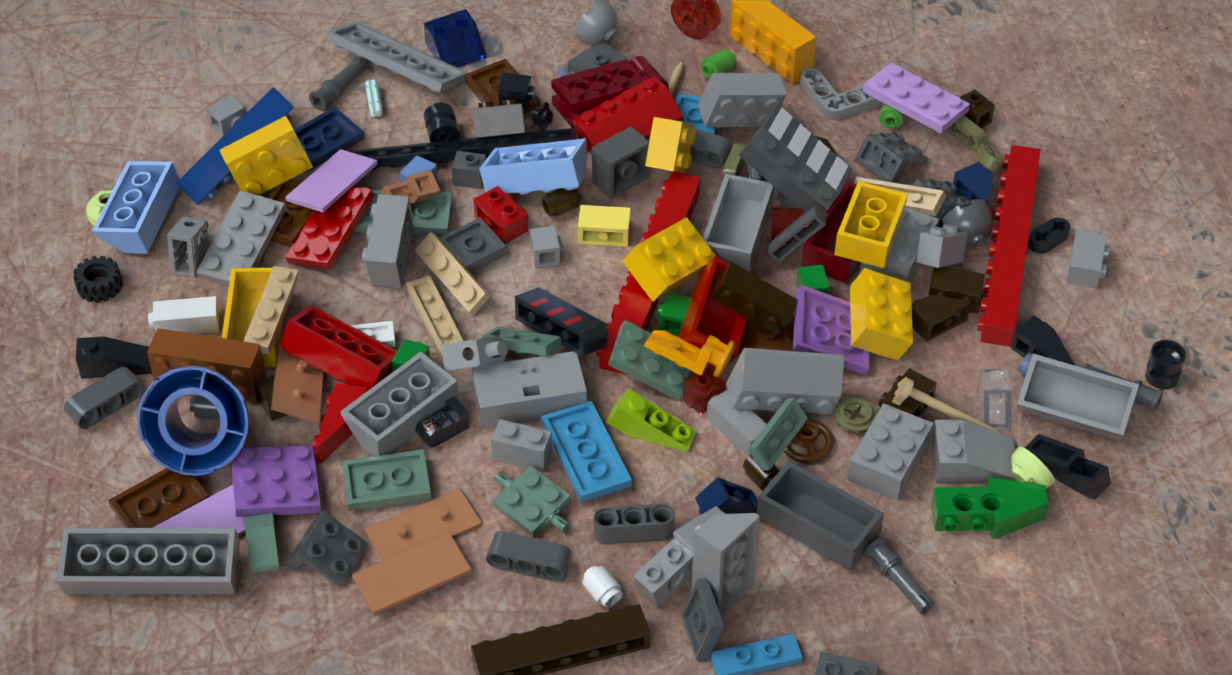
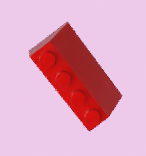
(629, 109)
(337, 348)

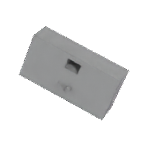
(527, 388)

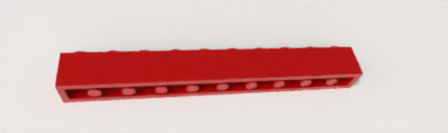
(1010, 246)
(635, 306)

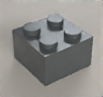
(620, 162)

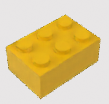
(266, 157)
(871, 224)
(668, 259)
(881, 314)

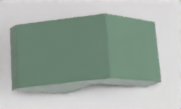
(261, 542)

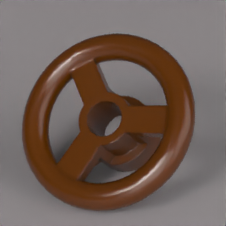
(806, 438)

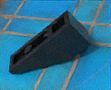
(1040, 339)
(103, 355)

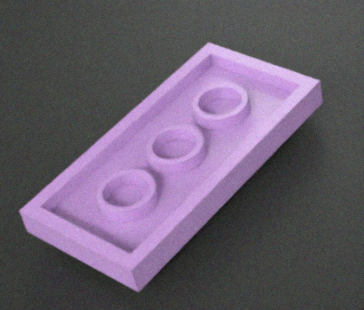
(916, 97)

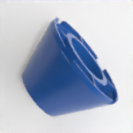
(172, 441)

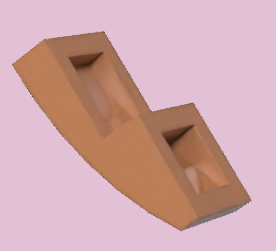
(416, 187)

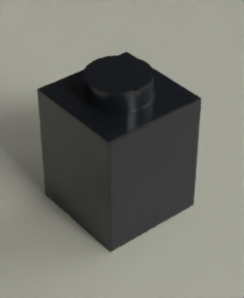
(516, 87)

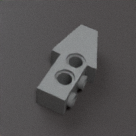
(672, 565)

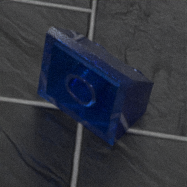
(454, 39)

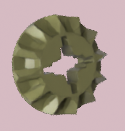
(851, 406)

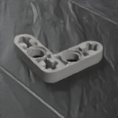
(834, 105)

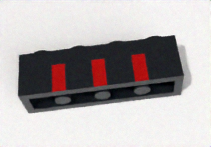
(556, 317)

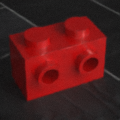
(501, 214)

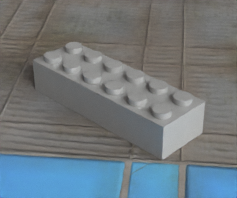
(149, 561)

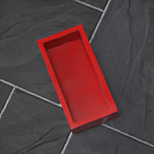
(709, 316)

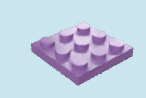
(824, 327)
(275, 481)

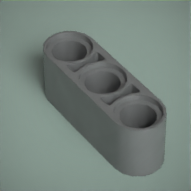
(710, 149)
(104, 397)
(634, 524)
(528, 556)

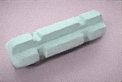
(374, 98)

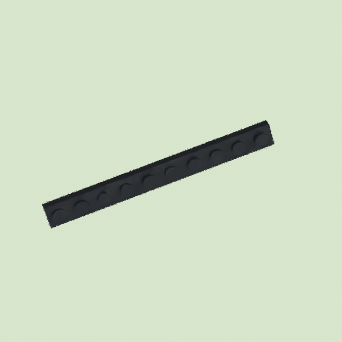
(446, 150)

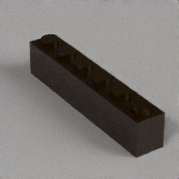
(564, 644)

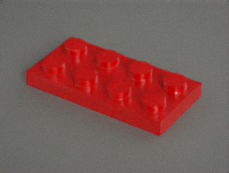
(330, 230)

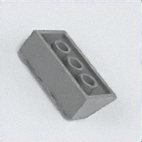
(769, 377)
(393, 407)
(726, 555)

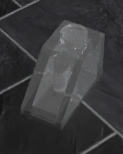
(995, 398)

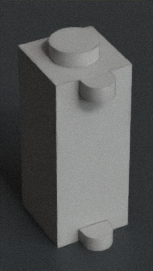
(737, 424)

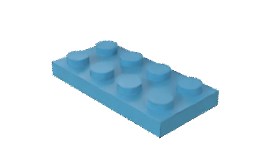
(586, 451)

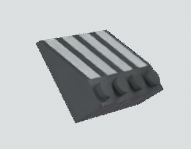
(796, 161)

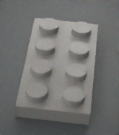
(241, 236)

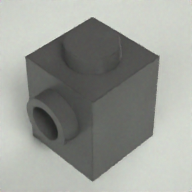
(466, 169)

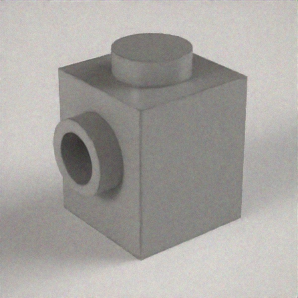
(225, 114)
(545, 246)

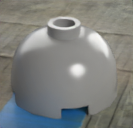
(597, 24)

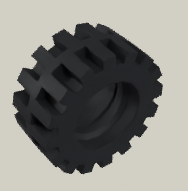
(97, 268)

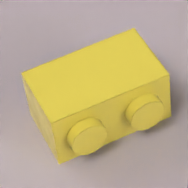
(604, 225)

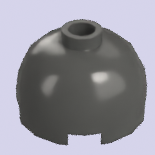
(972, 219)

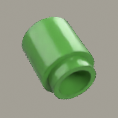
(719, 62)
(890, 117)

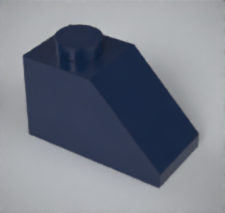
(974, 182)
(727, 497)

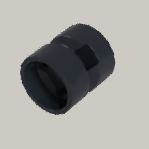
(441, 123)
(1165, 364)

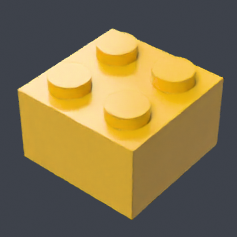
(670, 145)

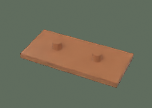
(297, 388)
(423, 523)
(411, 573)

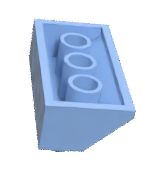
(536, 167)
(137, 206)

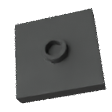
(595, 56)
(475, 244)
(702, 620)

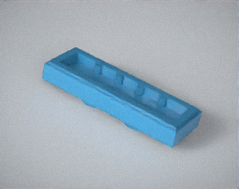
(757, 656)

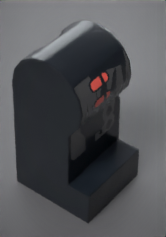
(444, 423)

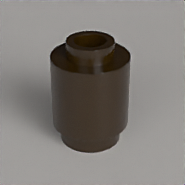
(560, 201)
(759, 477)

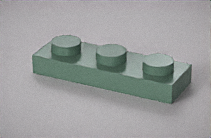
(526, 341)
(778, 434)

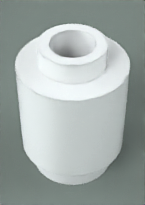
(602, 586)

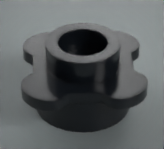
(542, 116)

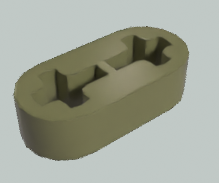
(967, 133)
(989, 157)
(734, 162)

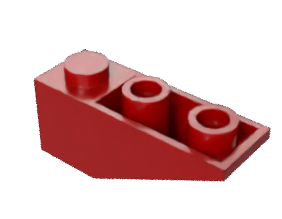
(332, 426)

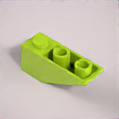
(649, 422)

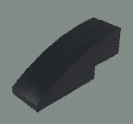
(1070, 466)

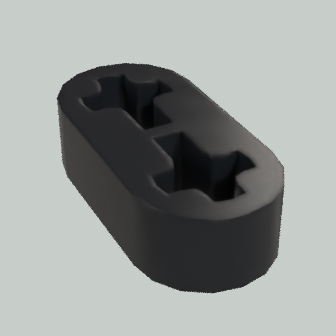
(1046, 233)

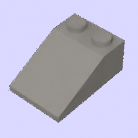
(970, 452)

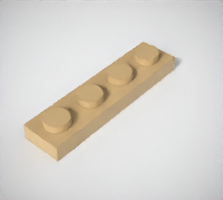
(919, 198)
(452, 273)
(272, 307)
(433, 312)

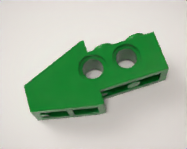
(998, 507)

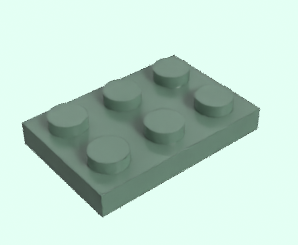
(644, 365)
(386, 480)

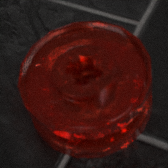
(696, 17)

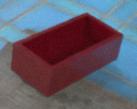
(821, 246)

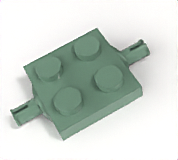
(532, 501)

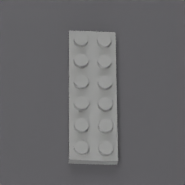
(396, 56)

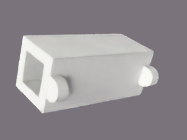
(186, 315)

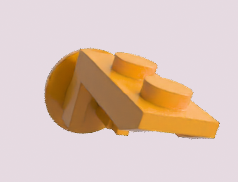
(690, 356)

